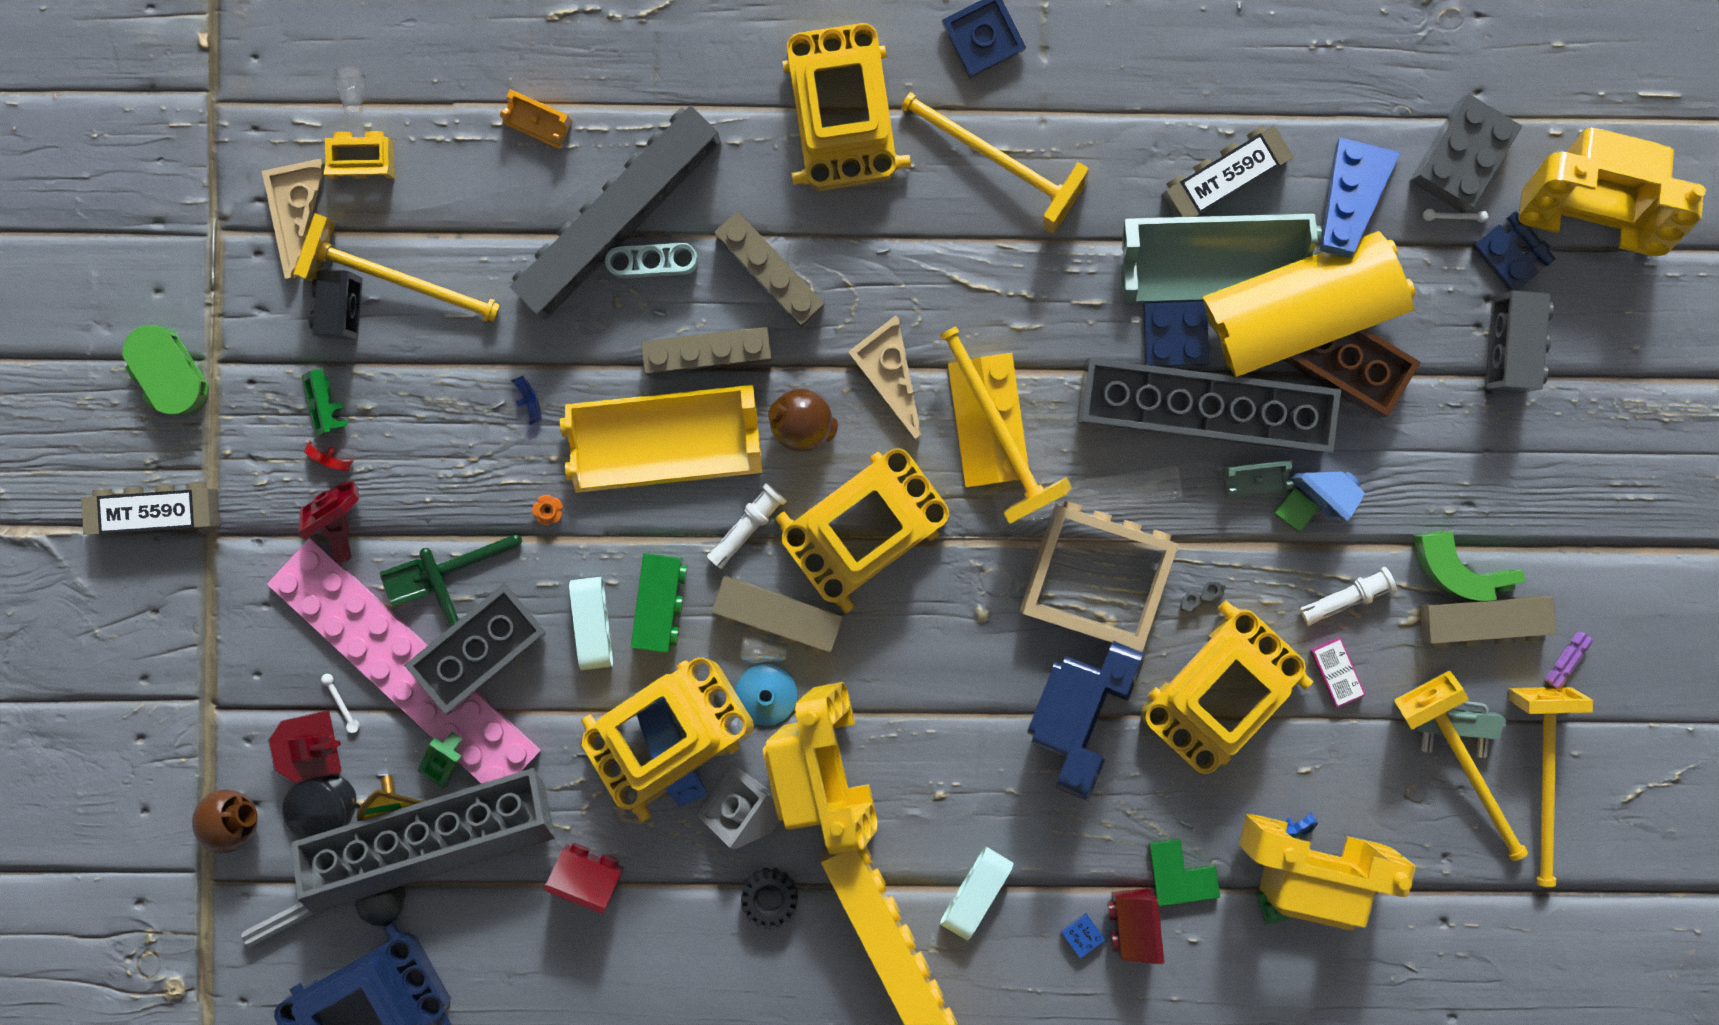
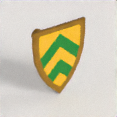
(384, 800)

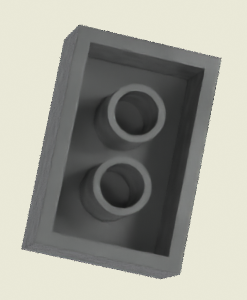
(1466, 153)
(1518, 341)

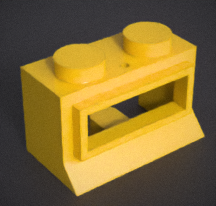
(359, 168)

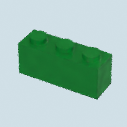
(658, 602)

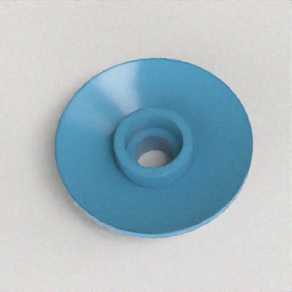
(769, 678)

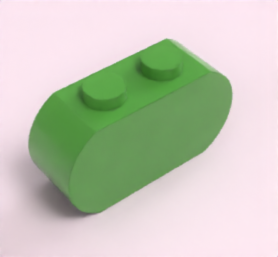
(164, 370)

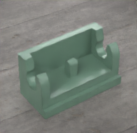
(1257, 479)

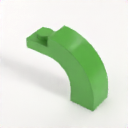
(1441, 564)

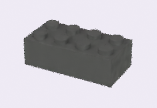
(475, 649)

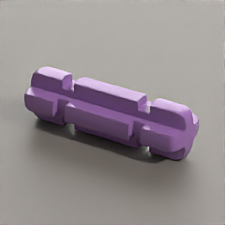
(1568, 660)

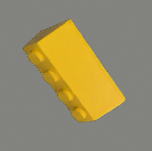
(980, 449)

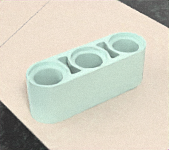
(637, 255)
(591, 623)
(976, 893)

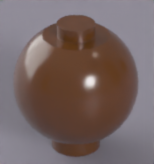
(802, 420)
(224, 821)

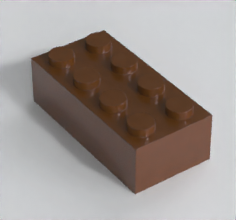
(1362, 367)

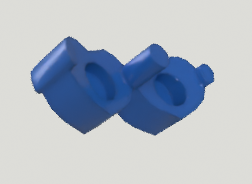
(1301, 828)

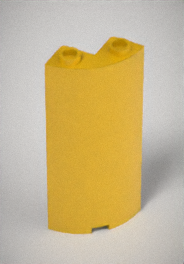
(1309, 304)
(662, 438)

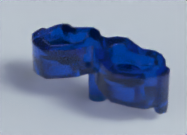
(529, 398)

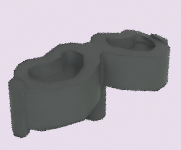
(1209, 592)

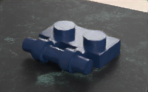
(1507, 258)

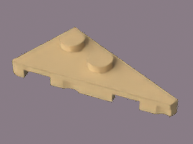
(291, 201)
(885, 365)

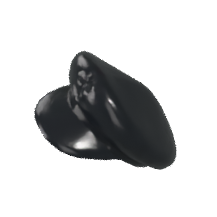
(318, 805)

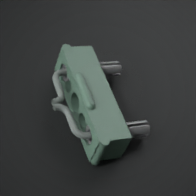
(1467, 723)

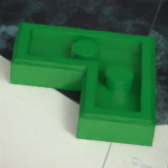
(1174, 882)

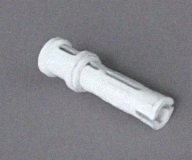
(755, 515)
(1361, 592)

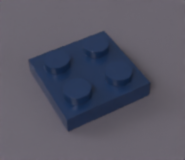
(983, 35)
(1175, 334)

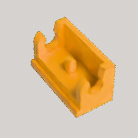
(535, 119)

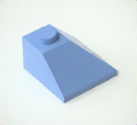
(1333, 492)

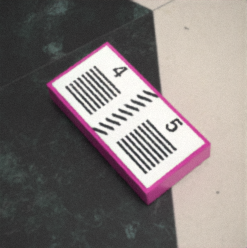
(1337, 672)

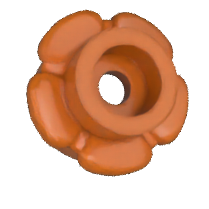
(555, 506)

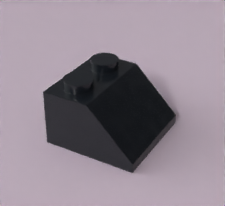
(336, 304)

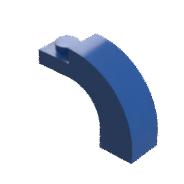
(662, 733)

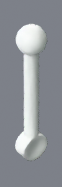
(1430, 214)
(352, 725)

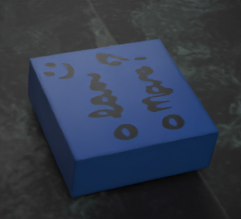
(1083, 935)

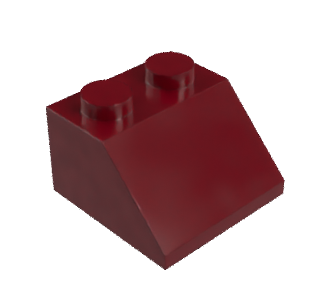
(584, 877)
(1136, 926)

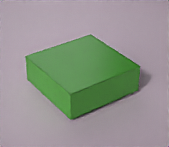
(1296, 509)

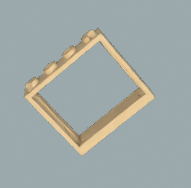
(1081, 624)

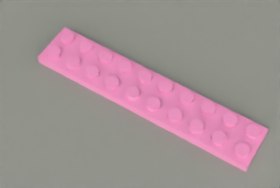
(380, 648)

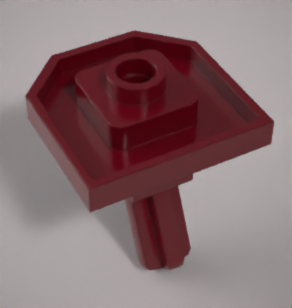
(329, 515)
(305, 747)

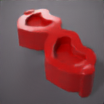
(326, 459)

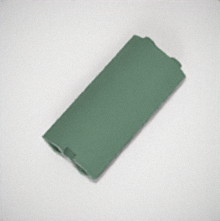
(1201, 255)

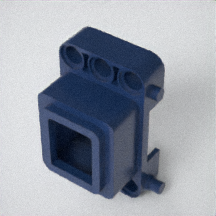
(1071, 710)
(385, 981)

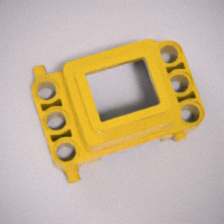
(847, 143)
(1616, 185)
(837, 559)
(1181, 695)
(702, 720)
(810, 774)
(1320, 884)

